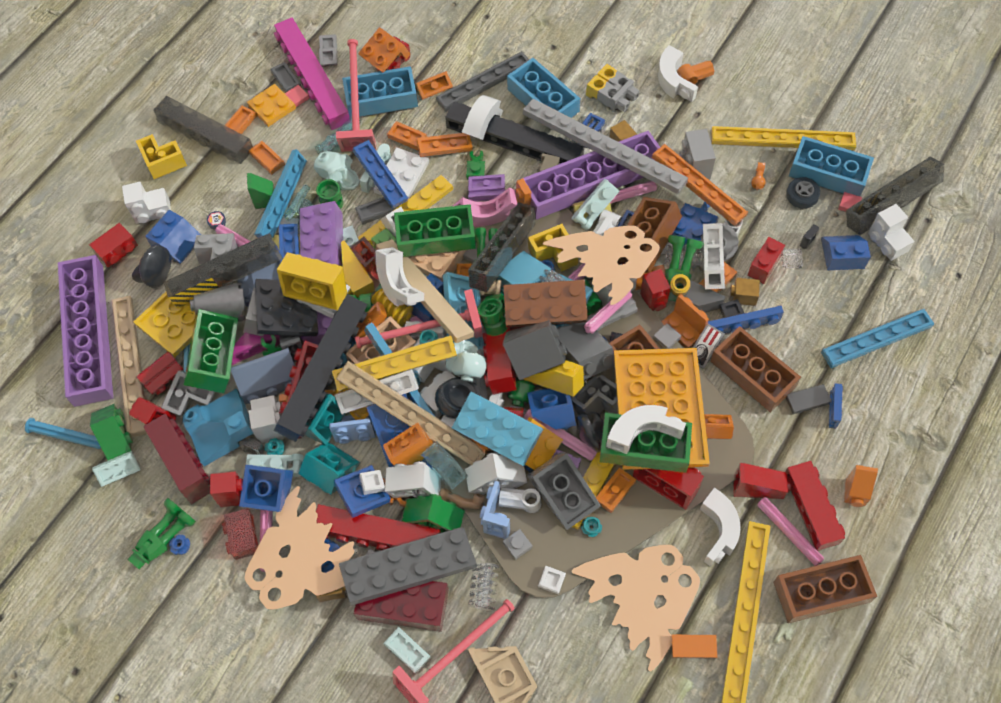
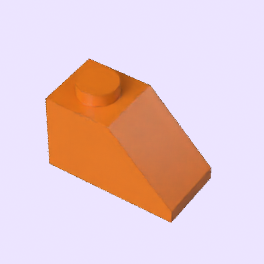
(860, 485)

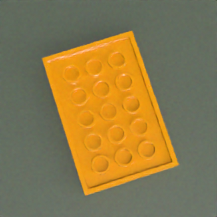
(666, 380)

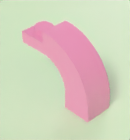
(491, 211)

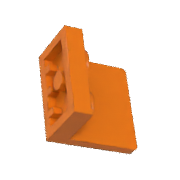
(382, 50)
(687, 321)
(408, 446)

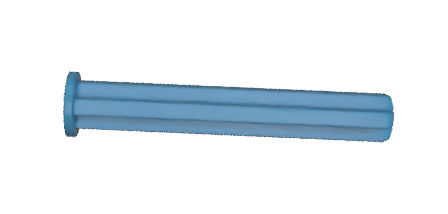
(61, 433)

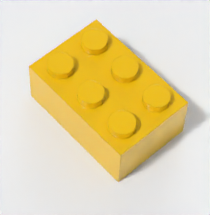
(312, 281)

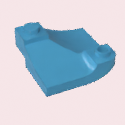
(218, 426)

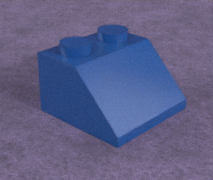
(174, 234)
(845, 252)
(552, 408)
(265, 487)

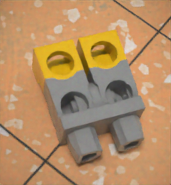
(612, 89)

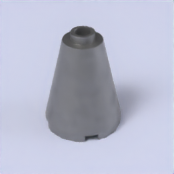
(223, 300)

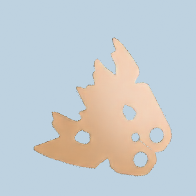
(603, 256)
(304, 562)
(638, 592)

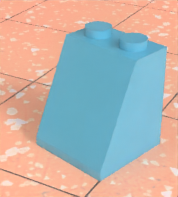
(522, 270)

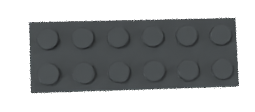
(407, 565)

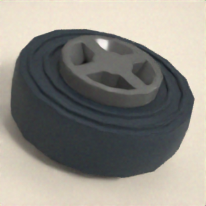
(803, 186)

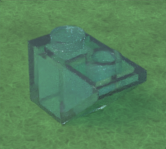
(444, 465)

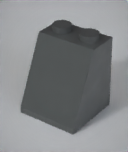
(534, 348)
(586, 349)

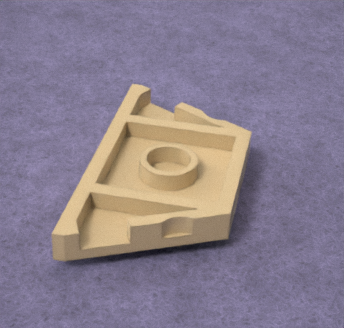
(504, 674)

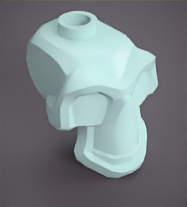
(337, 167)
(467, 363)

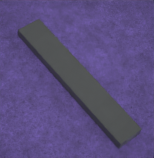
(481, 81)

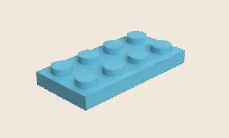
(454, 294)
(497, 428)

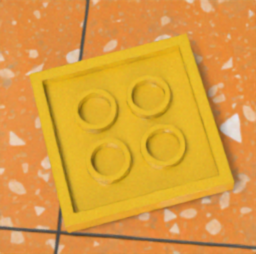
(167, 324)

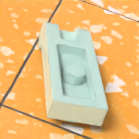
(366, 181)
(595, 204)
(277, 461)

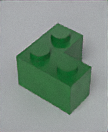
(109, 431)
(433, 513)

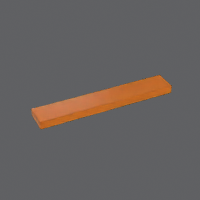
(701, 185)

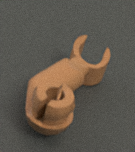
(475, 503)

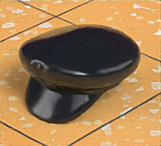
(153, 267)
(452, 395)
(591, 430)

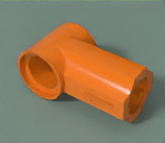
(696, 72)

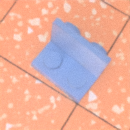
(352, 429)
(497, 523)

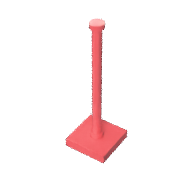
(350, 139)
(470, 314)
(412, 689)

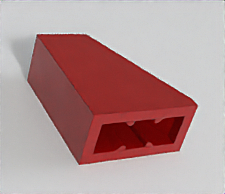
(760, 482)

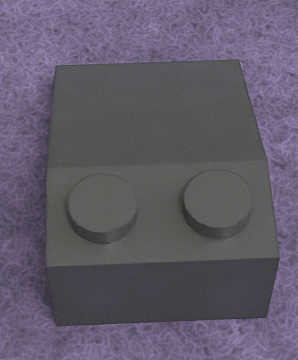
(564, 490)

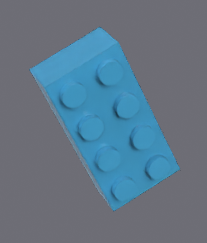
(537, 83)
(383, 91)
(831, 166)

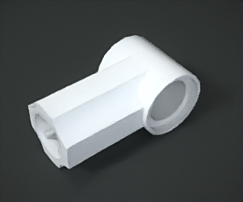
(607, 220)
(517, 499)

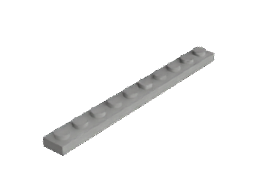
(605, 146)

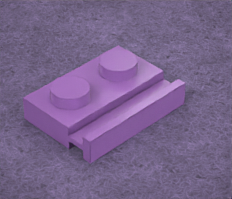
(486, 187)

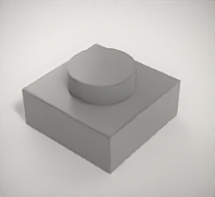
(517, 544)

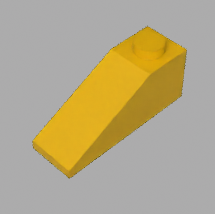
(354, 273)
(564, 378)

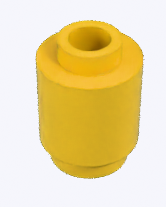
(682, 279)

